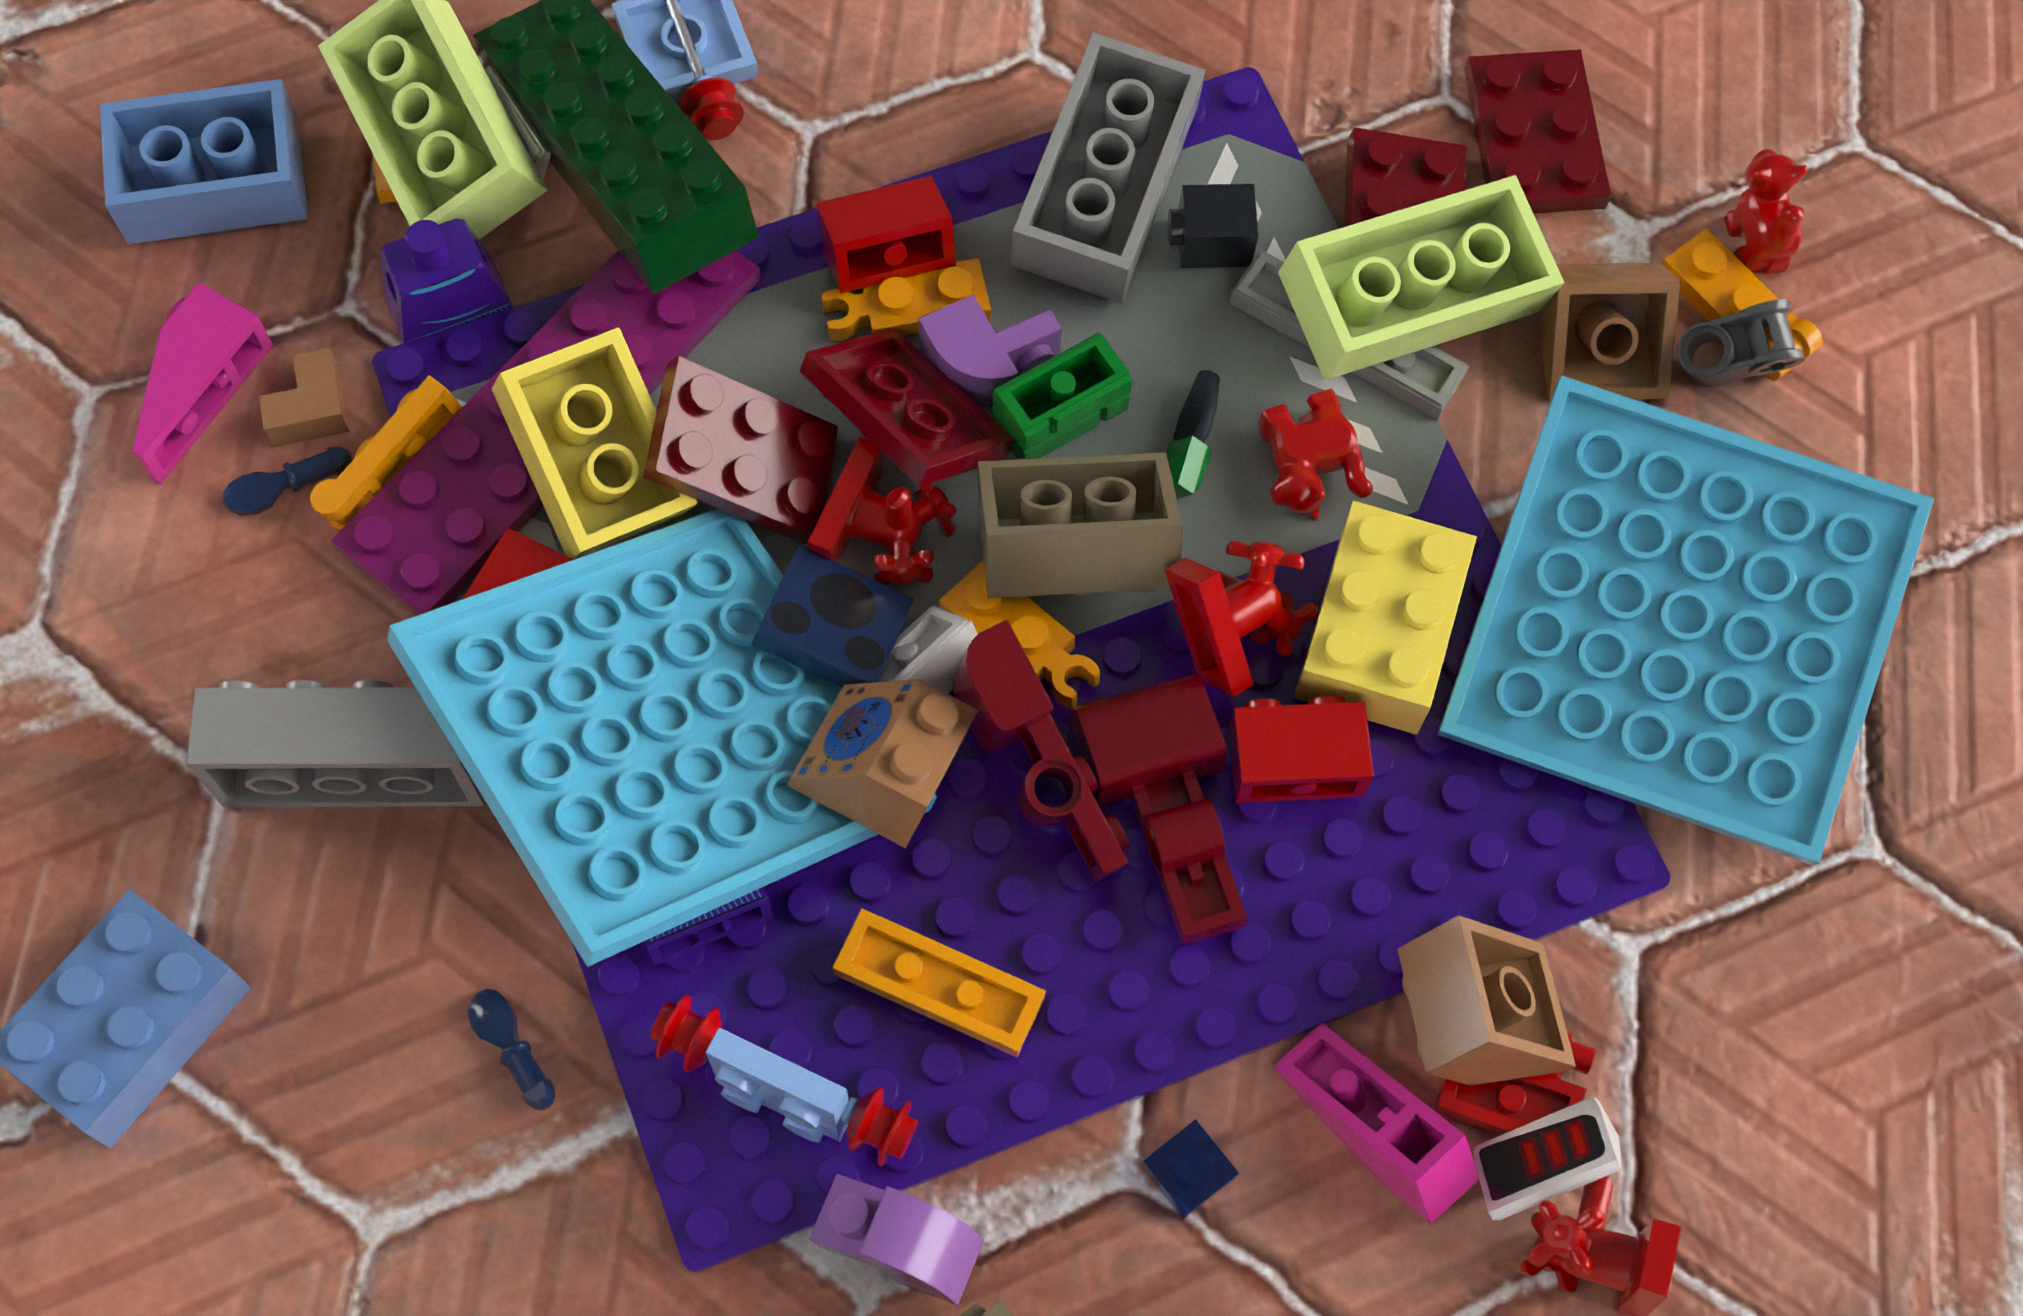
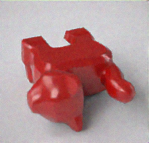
(1767, 214)
(1315, 446)

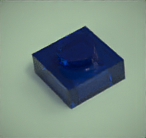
(1189, 1169)

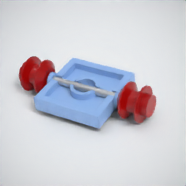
(694, 54)
(762, 1078)

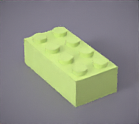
(432, 115)
(1419, 277)

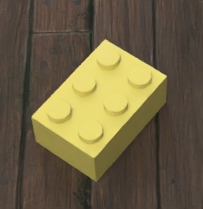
(586, 442)
(1387, 615)

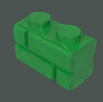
(1062, 398)

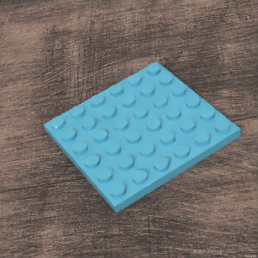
(1687, 619)
(634, 728)

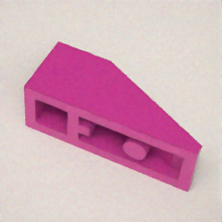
(196, 369)
(1381, 1122)

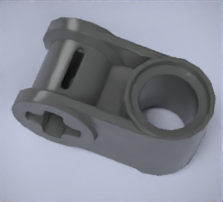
(1744, 344)

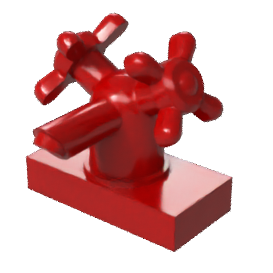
(881, 519)
(1223, 609)
(1584, 1249)

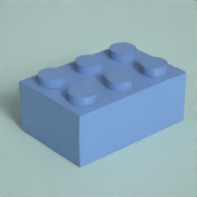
(203, 161)
(119, 1019)

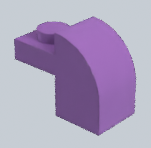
(975, 356)
(899, 1236)

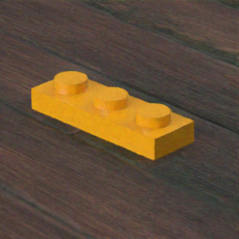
(939, 982)

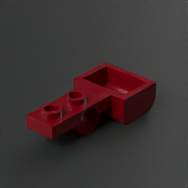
(1015, 708)
(1153, 750)

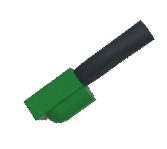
(1188, 452)

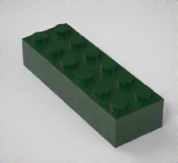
(620, 140)

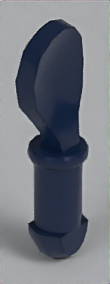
(260, 490)
(496, 1023)

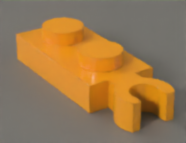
(902, 301)
(1039, 634)

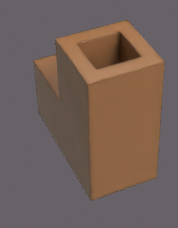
(313, 407)

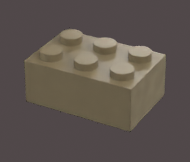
(1077, 524)

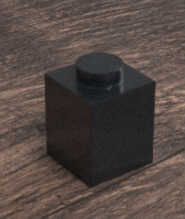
(1215, 225)

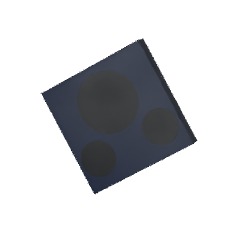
(832, 620)

